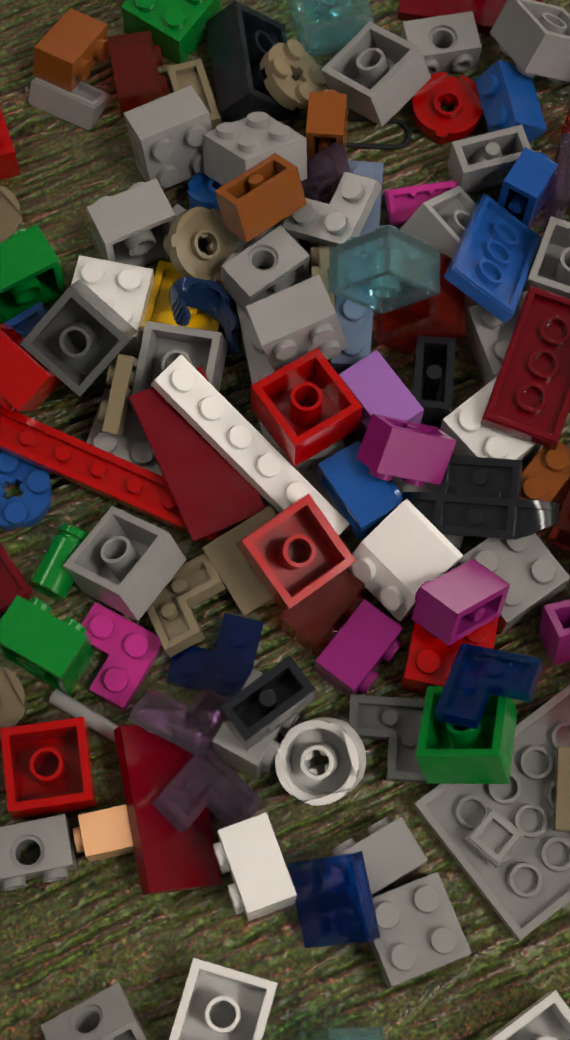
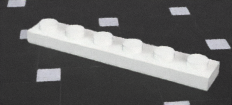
(238, 440)

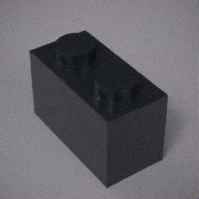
(433, 377)
(267, 703)

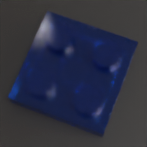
(334, 900)

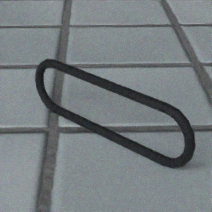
(368, 145)

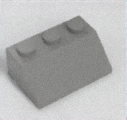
(442, 223)

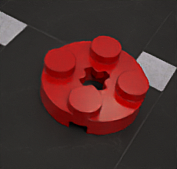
(444, 125)

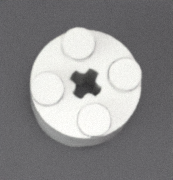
(310, 781)

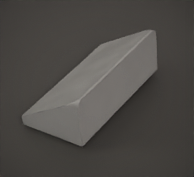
(78, 107)

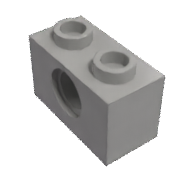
(452, 32)
(486, 158)
(275, 250)
(56, 855)
(98, 1018)

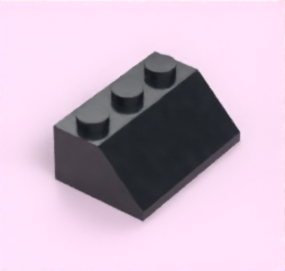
(237, 44)

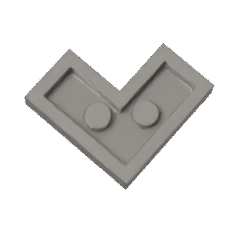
(341, 218)

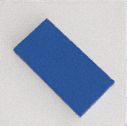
(493, 258)

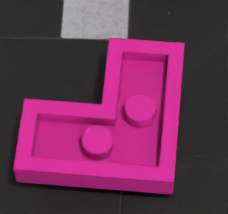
(129, 652)

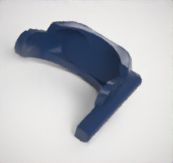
(209, 298)

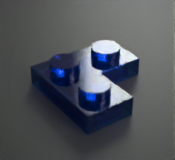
(224, 668)
(484, 672)

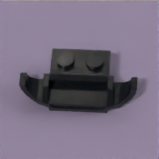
(484, 501)

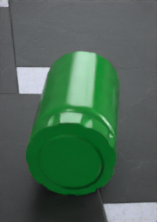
(50, 575)

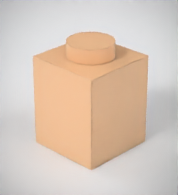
(104, 833)

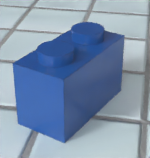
(510, 100)
(527, 185)
(355, 492)

